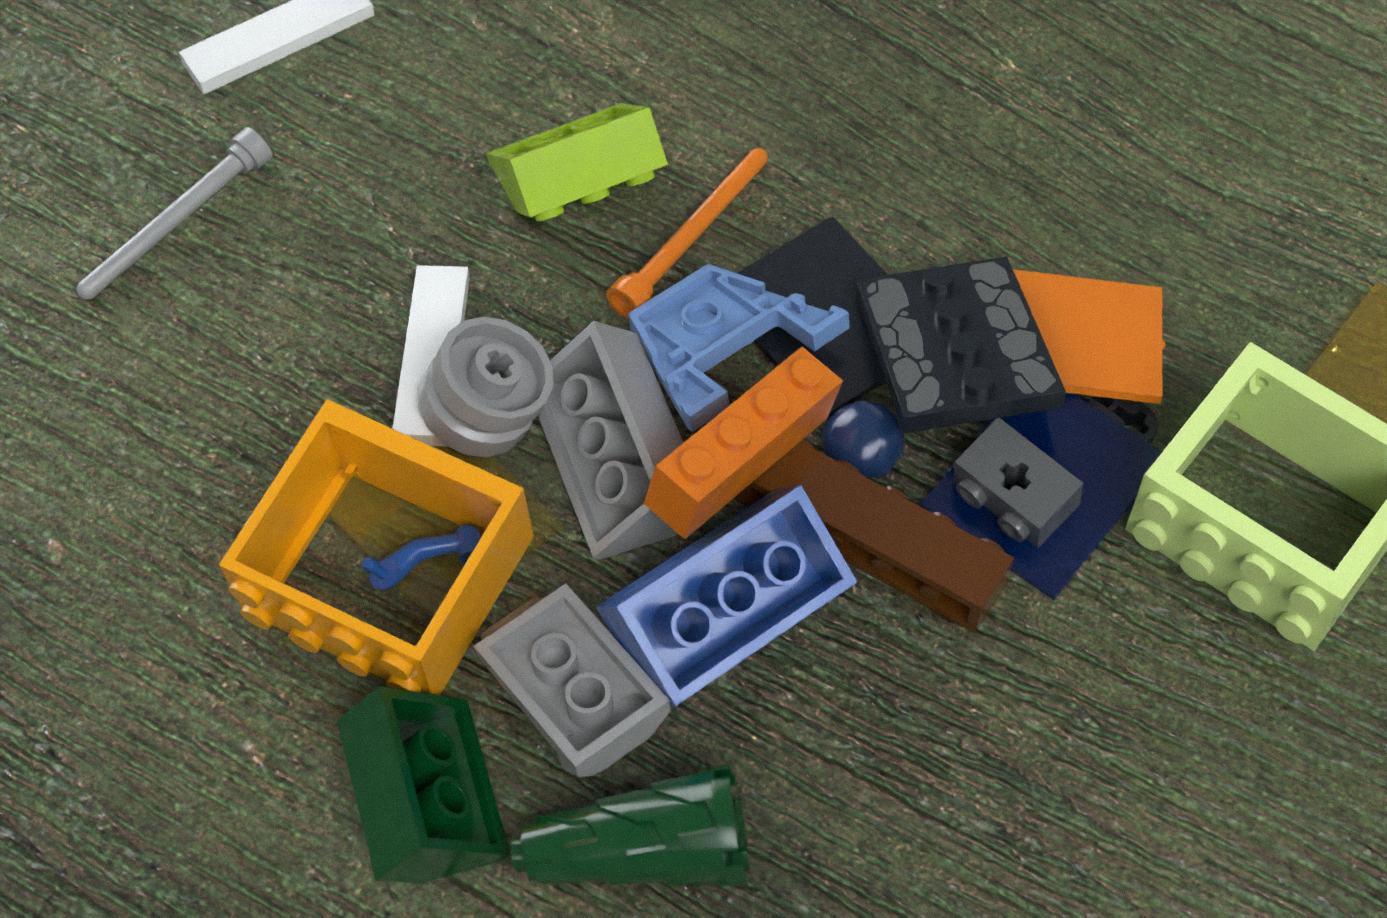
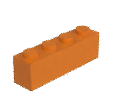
(742, 442)

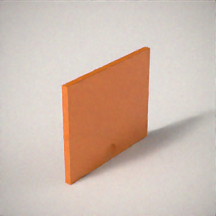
(1099, 334)

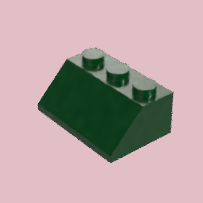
(421, 786)

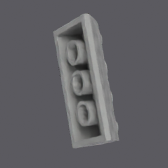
(608, 435)

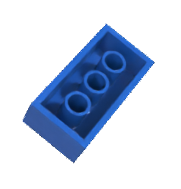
(728, 593)

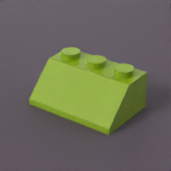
(579, 160)

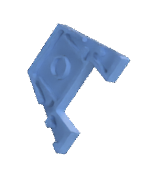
(711, 319)

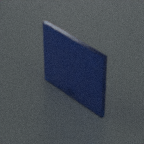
(1093, 450)

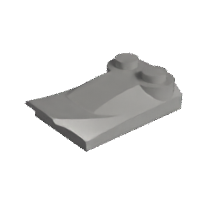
(573, 681)

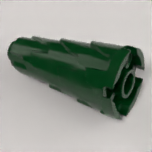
(668, 833)

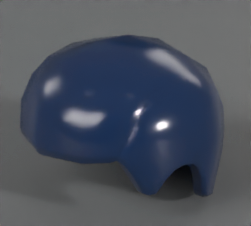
(865, 437)

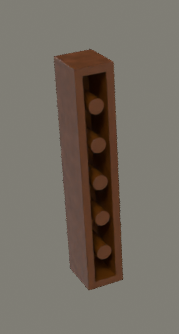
(893, 537)

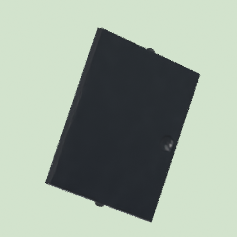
(824, 270)

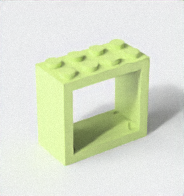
(1232, 550)

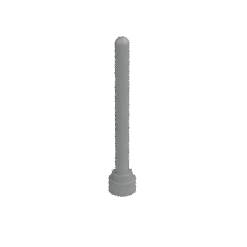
(246, 153)

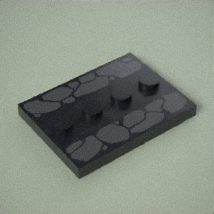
(958, 345)

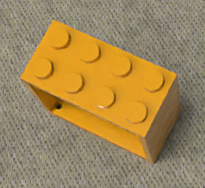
(300, 498)

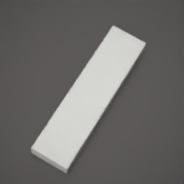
(269, 39)
(435, 309)

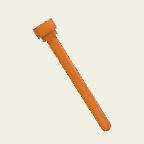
(637, 288)

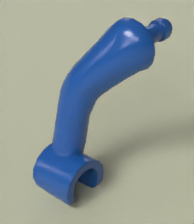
(393, 568)

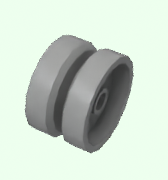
(485, 387)

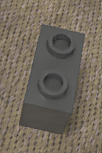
(1008, 458)

